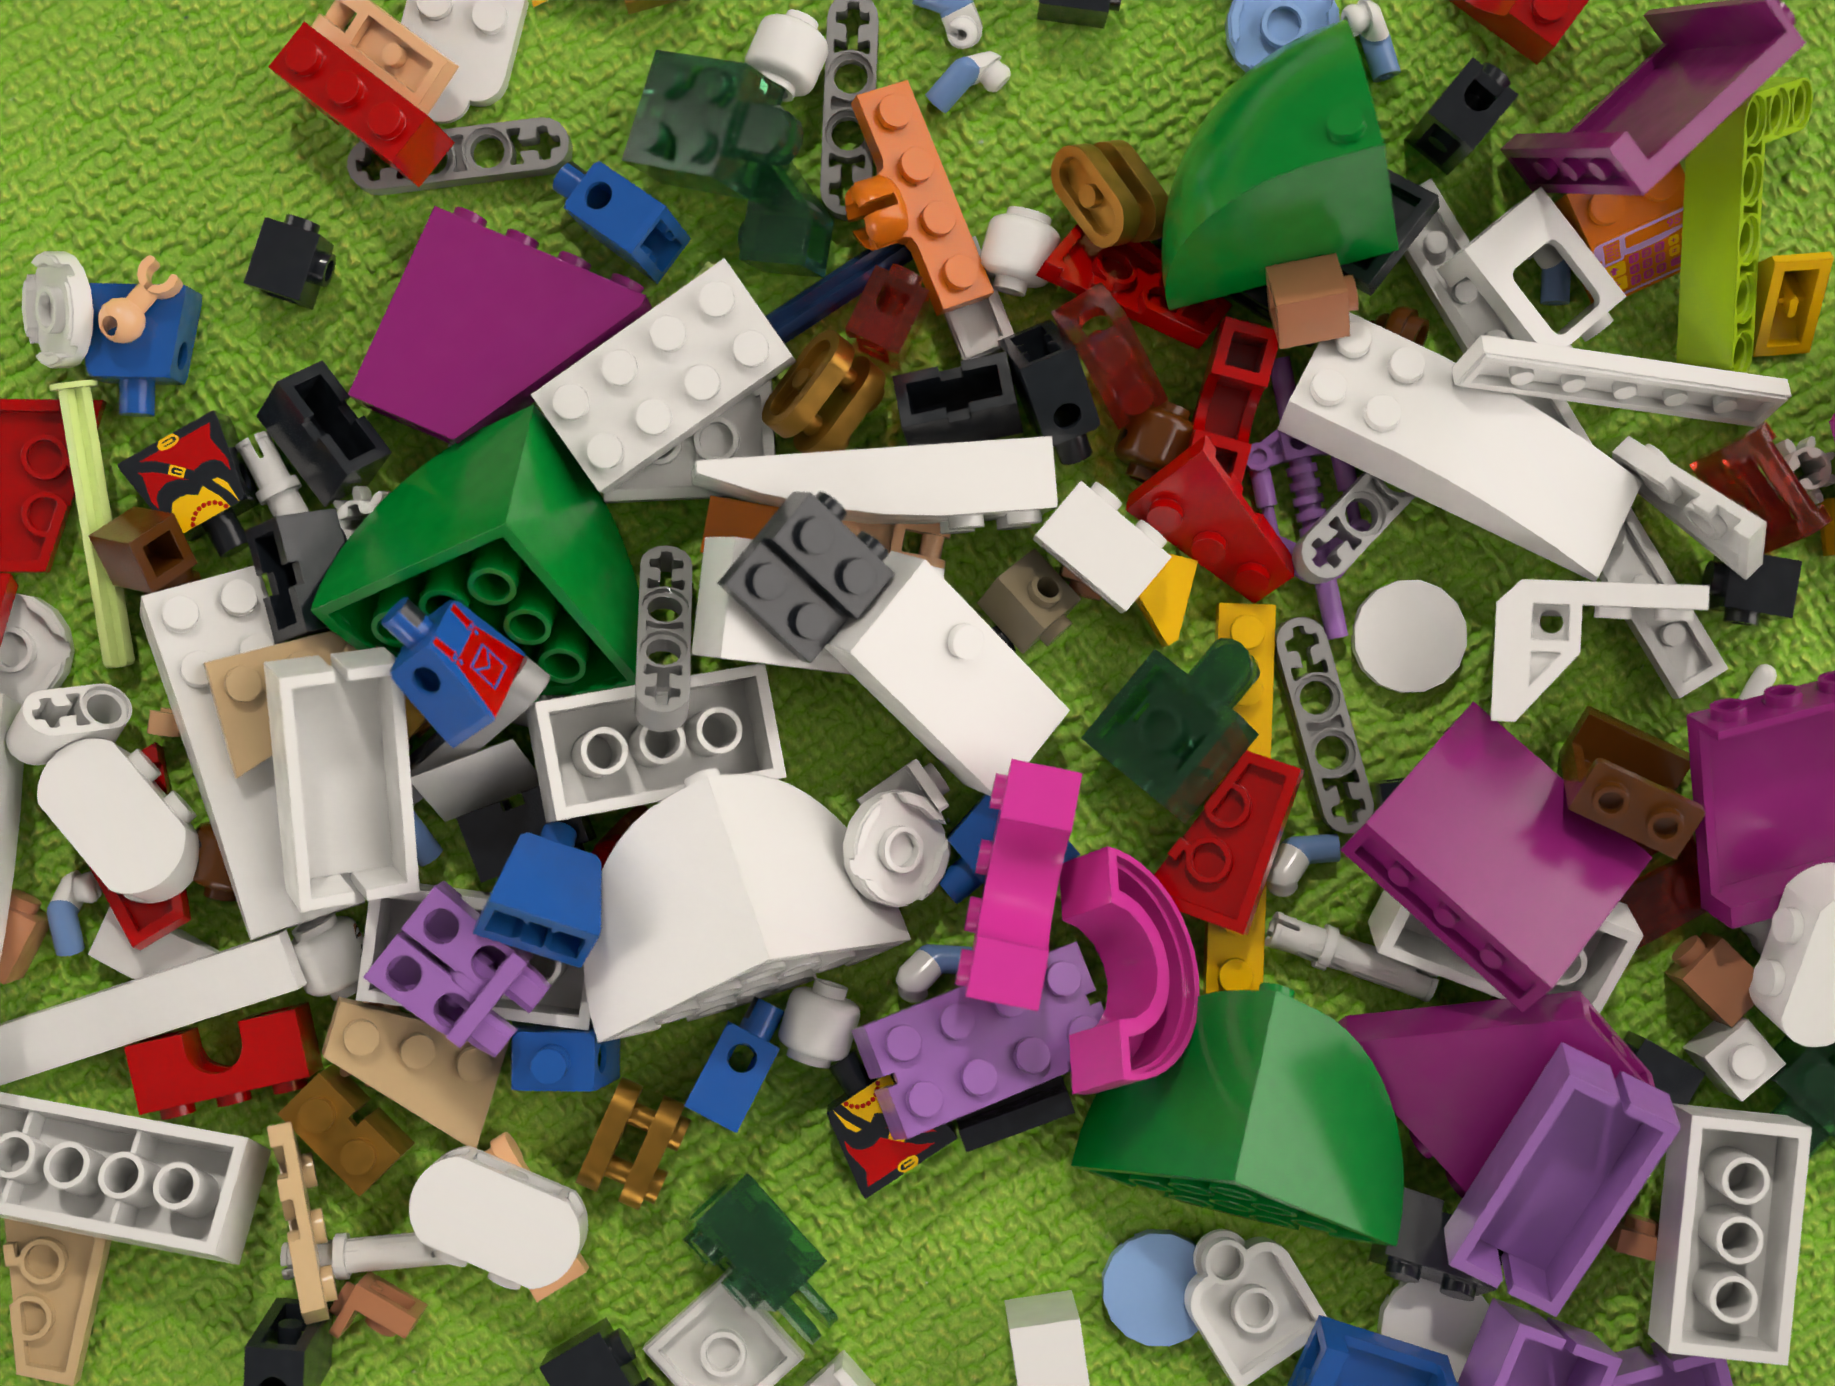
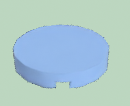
(1264, 26)
(1147, 1287)

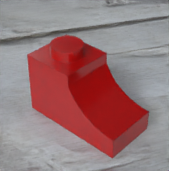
(1525, 25)

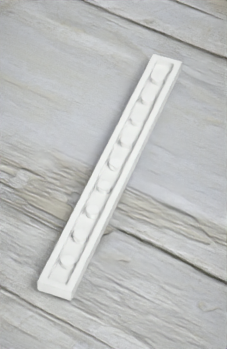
(1676, 649)

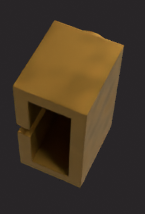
(350, 1149)

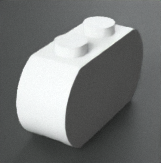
(121, 819)
(1797, 965)
(498, 1218)

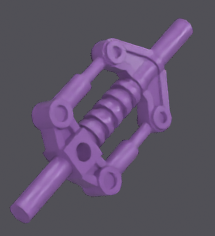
(1280, 449)

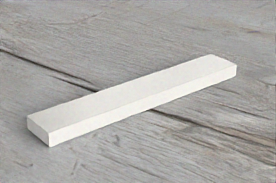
(1619, 381)
(149, 1006)

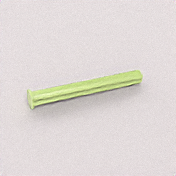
(93, 514)

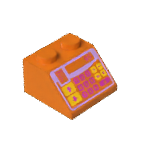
(1632, 234)

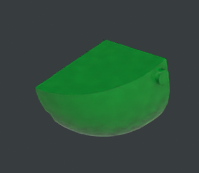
(1280, 174)
(511, 537)
(1260, 1121)

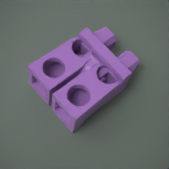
(455, 975)

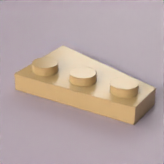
(415, 1066)
(54, 1298)

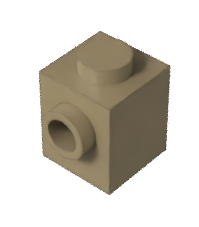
(1030, 602)

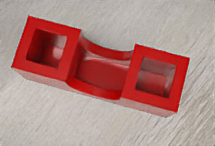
(362, 104)
(1232, 389)
(175, 1071)

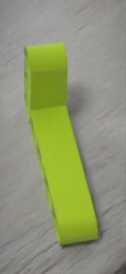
(1724, 225)

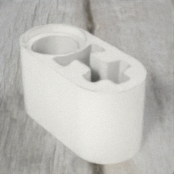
(66, 715)

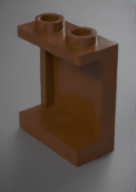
(1629, 782)

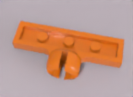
(913, 200)

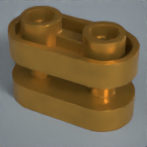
(1109, 192)
(824, 395)
(643, 1177)

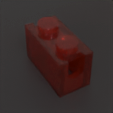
(888, 315)
(1111, 358)

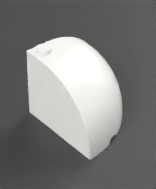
(725, 901)

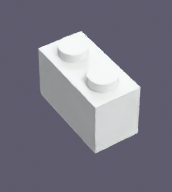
(1103, 545)

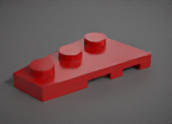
(1135, 281)
(1211, 522)

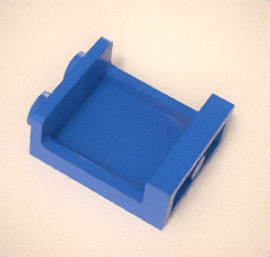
(1358, 1357)

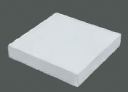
(723, 1344)

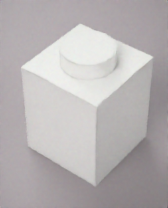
(1734, 1057)

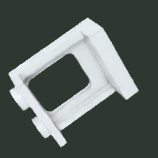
(1508, 243)

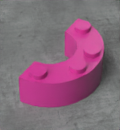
(1019, 884)
(1146, 968)

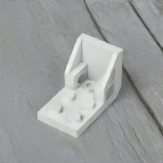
(1532, 659)

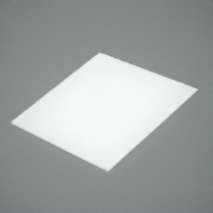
(477, 780)

